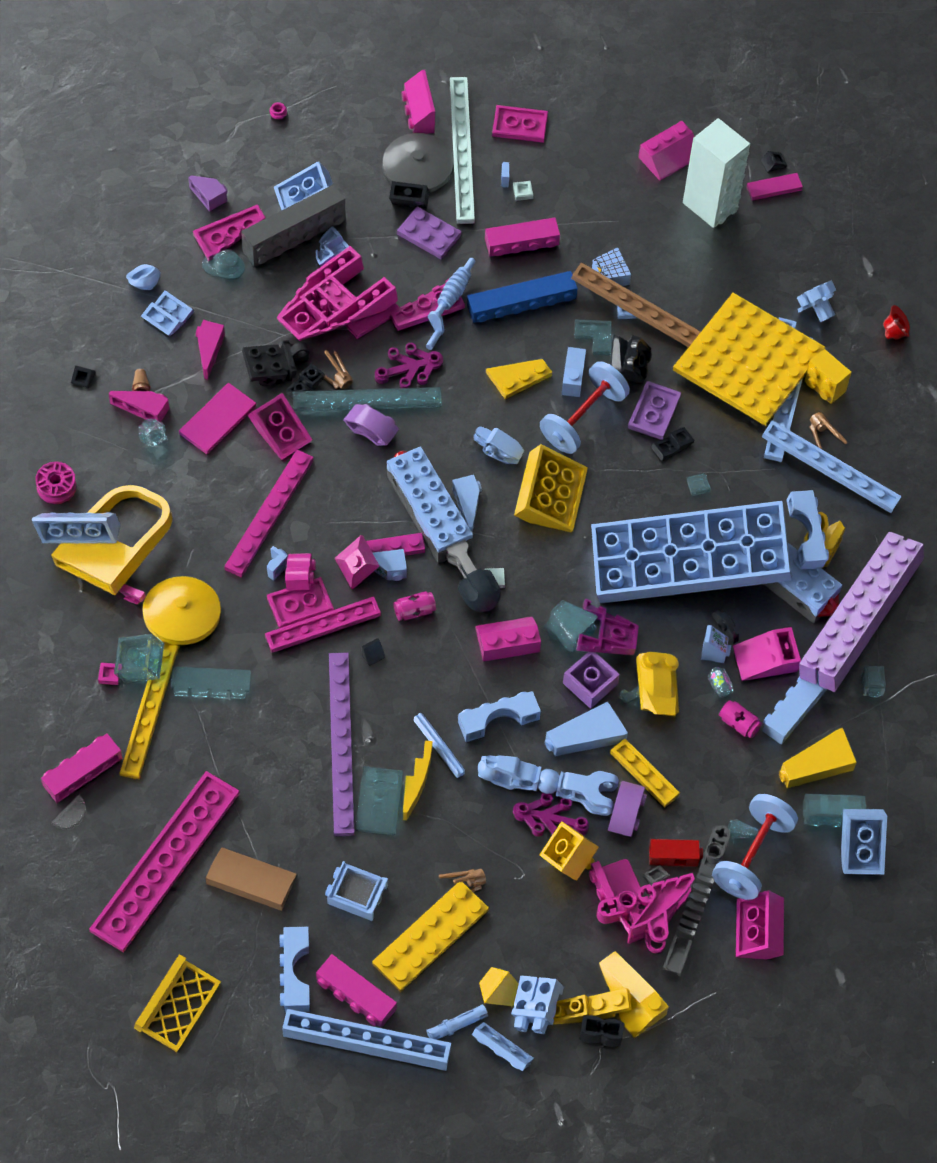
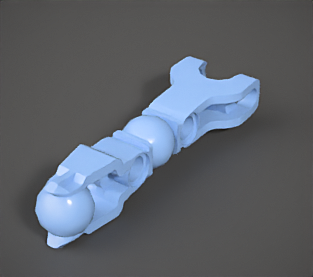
(513, 773)

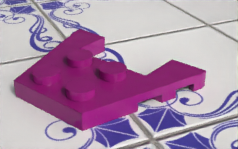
(615, 633)

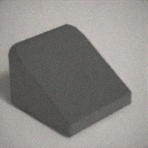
(656, 875)

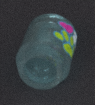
(720, 682)

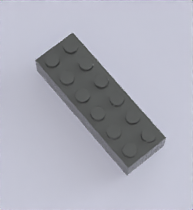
(293, 225)

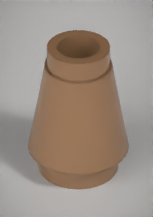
(140, 381)

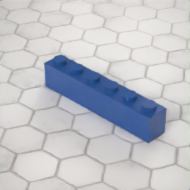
(521, 297)

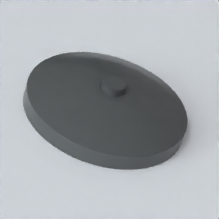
(418, 160)

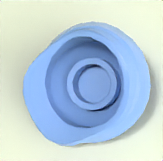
(144, 277)

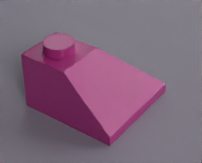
(357, 562)

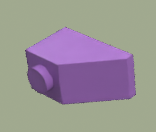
(208, 191)

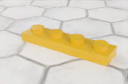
(645, 773)

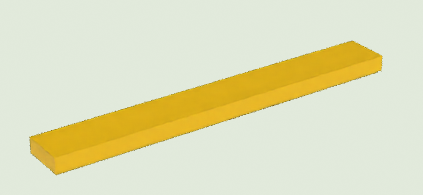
(147, 716)

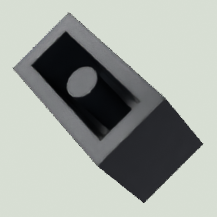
(409, 194)

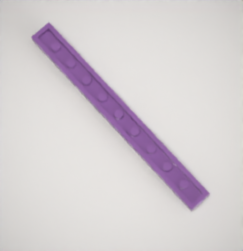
(341, 744)

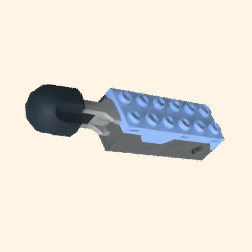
(441, 524)

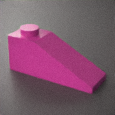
(210, 338)
(141, 403)

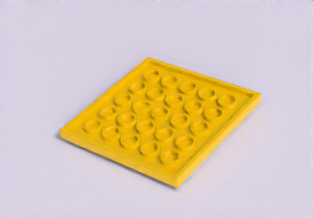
(748, 358)

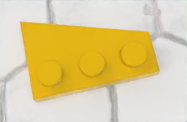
(519, 376)

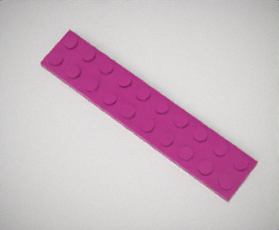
(164, 861)

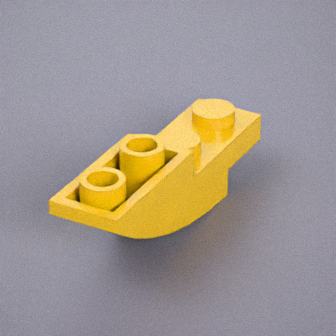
(601, 1005)

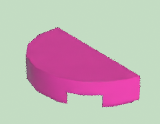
(132, 595)

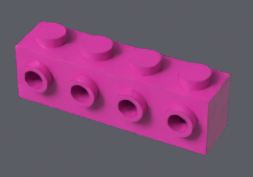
(522, 237)
(81, 768)
(356, 991)

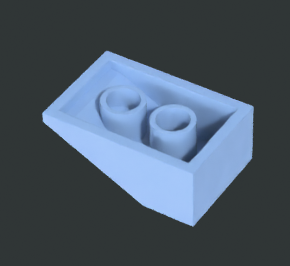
(303, 185)

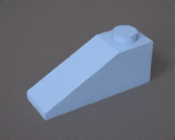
(573, 372)
(466, 494)

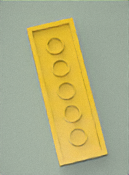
(430, 936)

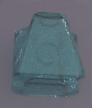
(568, 623)

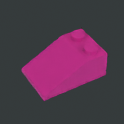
(280, 426)

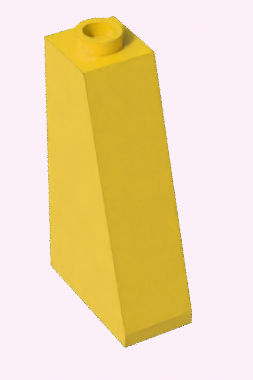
(821, 760)

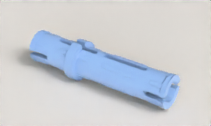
(448, 1027)

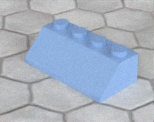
(77, 527)

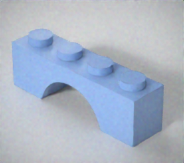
(803, 507)
(520, 707)
(295, 944)

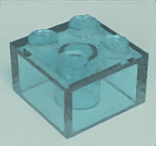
(139, 658)

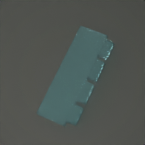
(216, 680)

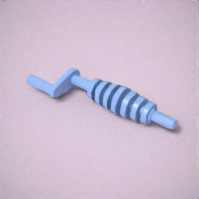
(450, 294)

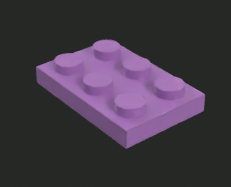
(429, 232)
(654, 410)

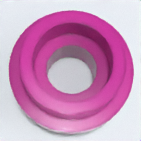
(278, 110)

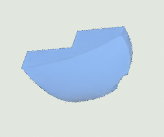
(331, 245)

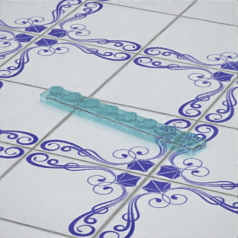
(373, 397)

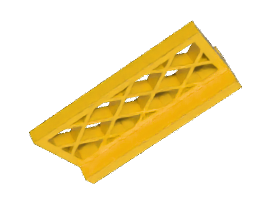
(162, 993)

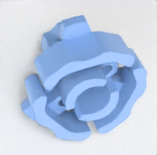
(818, 298)

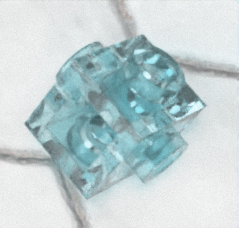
(157, 435)

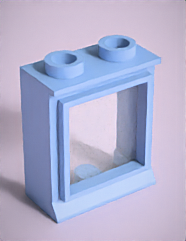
(356, 891)

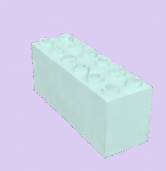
(716, 173)

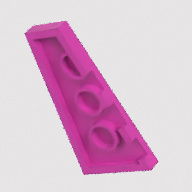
(227, 231)
(418, 311)

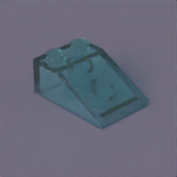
(379, 800)

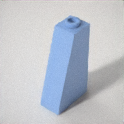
(588, 731)

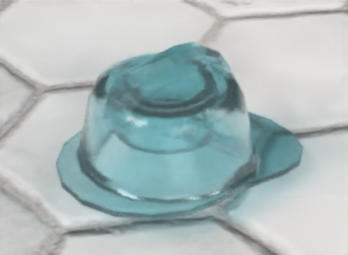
(224, 264)

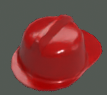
(896, 324)

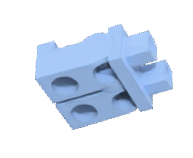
(536, 1003)

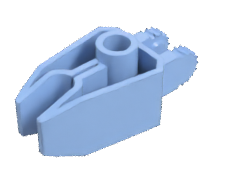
(499, 445)

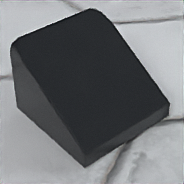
(773, 161)
(82, 376)
(373, 652)

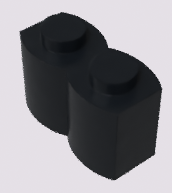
(597, 1030)

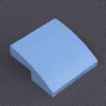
(167, 313)

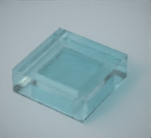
(698, 484)

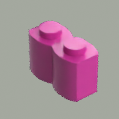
(299, 571)

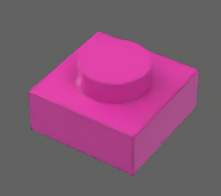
(107, 675)

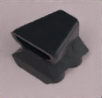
(631, 357)

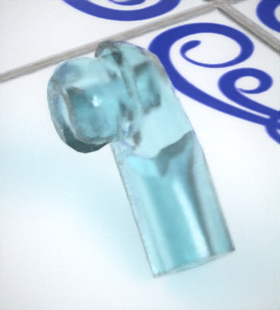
(629, 696)

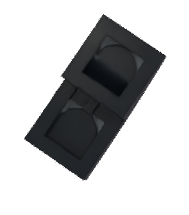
(673, 444)

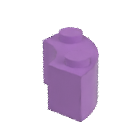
(371, 424)
(626, 808)

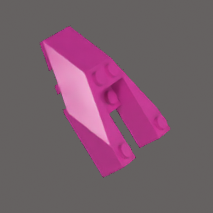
(327, 305)

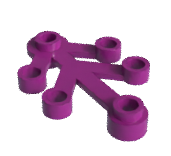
(410, 365)
(548, 816)

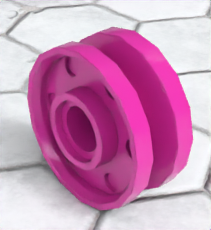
(52, 473)

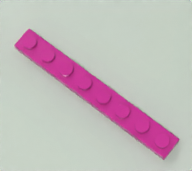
(268, 513)

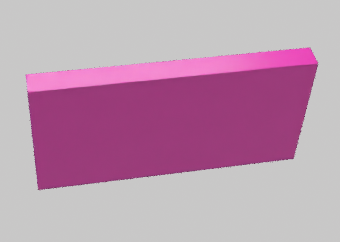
(217, 418)

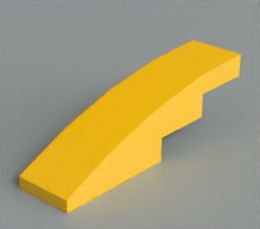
(415, 784)

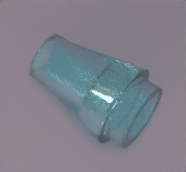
(741, 830)

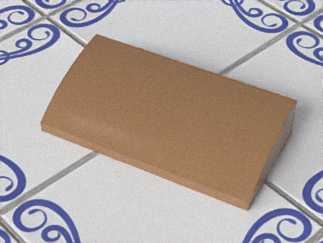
(250, 878)

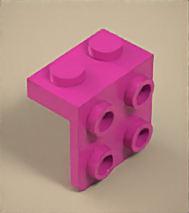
(613, 879)

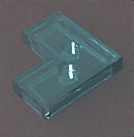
(598, 331)

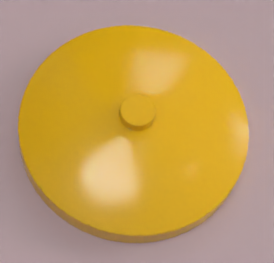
(181, 610)

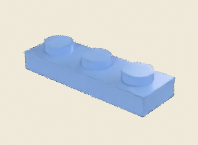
(502, 1046)

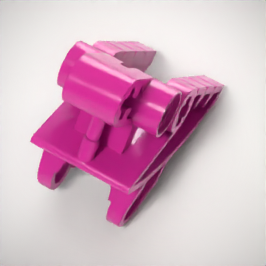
(653, 921)

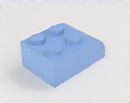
(863, 841)

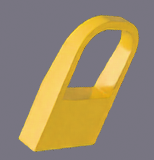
(113, 563)

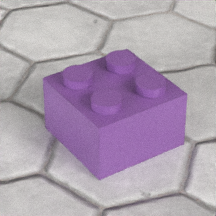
(591, 678)

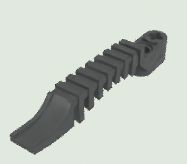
(697, 901)

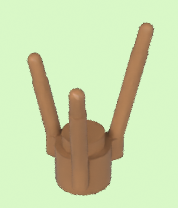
(342, 377)
(820, 423)
(473, 877)

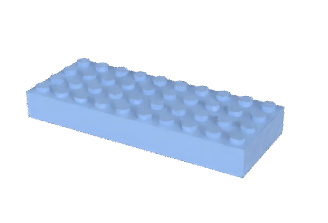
(691, 552)

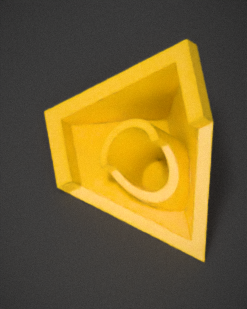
(499, 987)

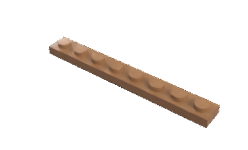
(635, 305)

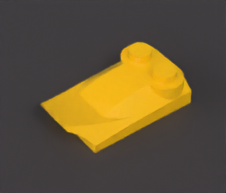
(658, 683)

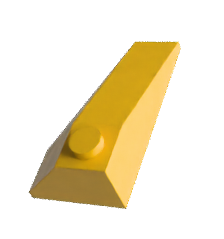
(645, 1001)

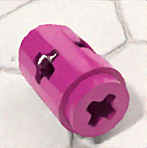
(405, 607)
(746, 727)

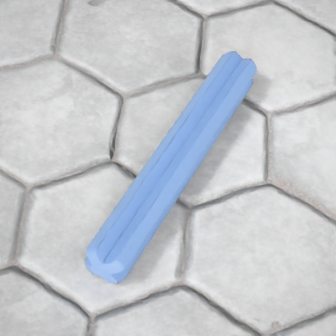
(439, 745)

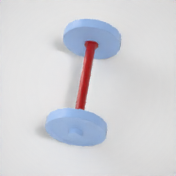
(609, 383)
(773, 815)

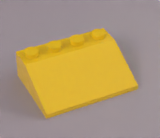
(550, 489)

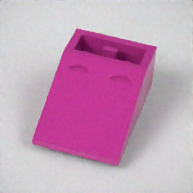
(767, 655)

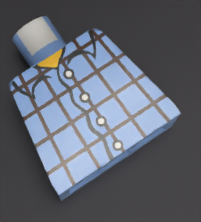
(613, 267)

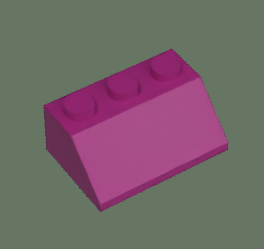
(419, 104)
(667, 150)
(508, 638)
(760, 926)

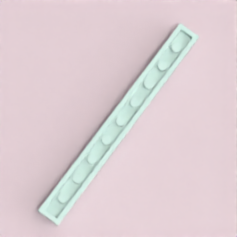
(462, 150)

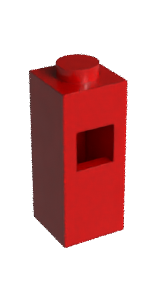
(674, 852)

